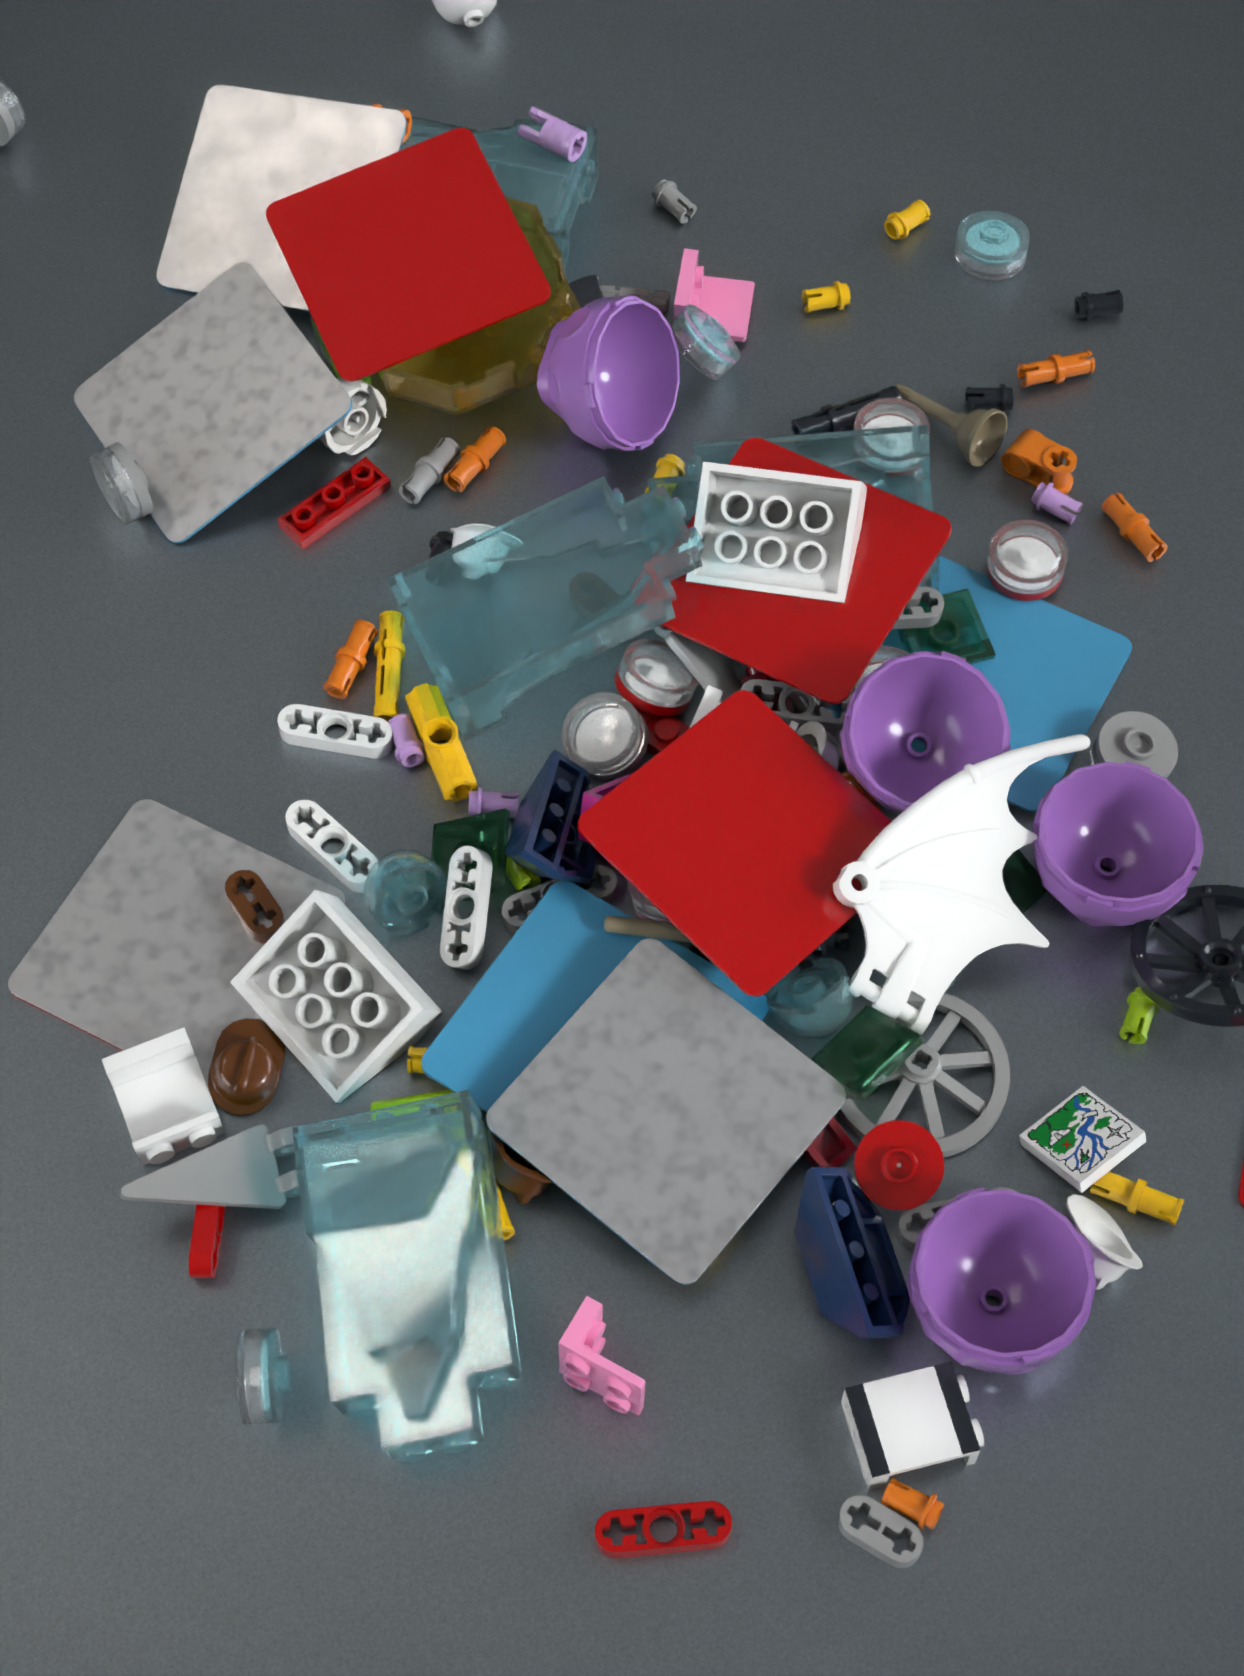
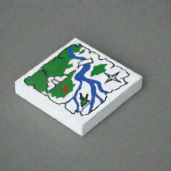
(1082, 1138)

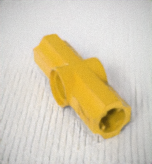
(446, 759)

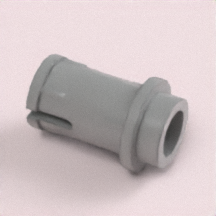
(667, 195)

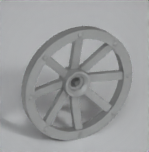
(923, 1080)

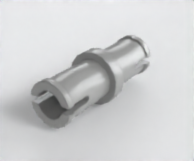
(429, 470)

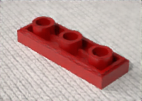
(334, 503)

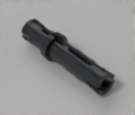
(834, 418)

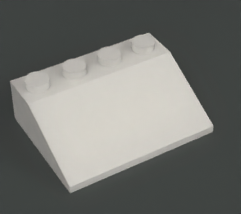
(777, 531)
(335, 995)

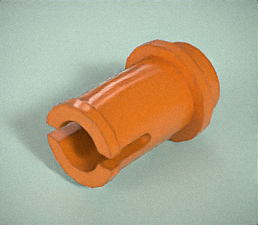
(913, 1504)

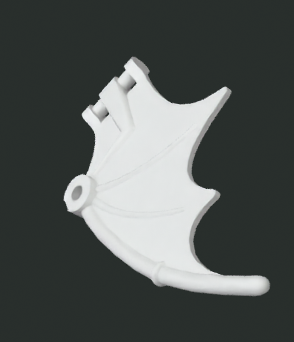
(938, 886)

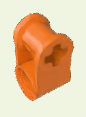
(1039, 458)

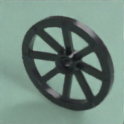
(1216, 961)

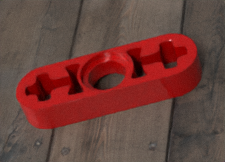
(206, 1241)
(678, 1544)

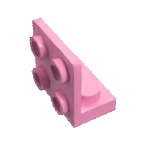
(721, 298)
(586, 1369)

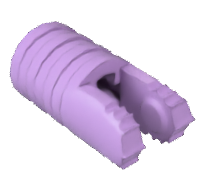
(555, 135)

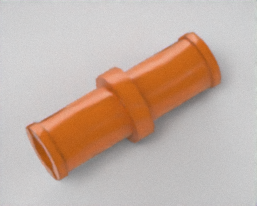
(1056, 368)
(474, 459)
(1134, 527)
(350, 659)

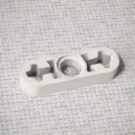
(324, 717)
(326, 829)
(455, 893)

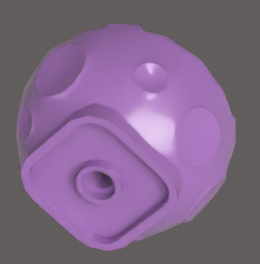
(612, 373)
(926, 700)
(1119, 821)
(1009, 1250)

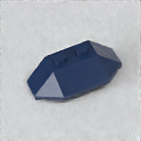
(547, 821)
(850, 1256)

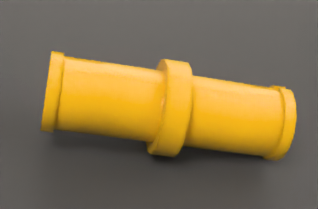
(1138, 1197)

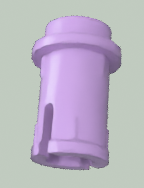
(1053, 501)
(408, 747)
(485, 801)

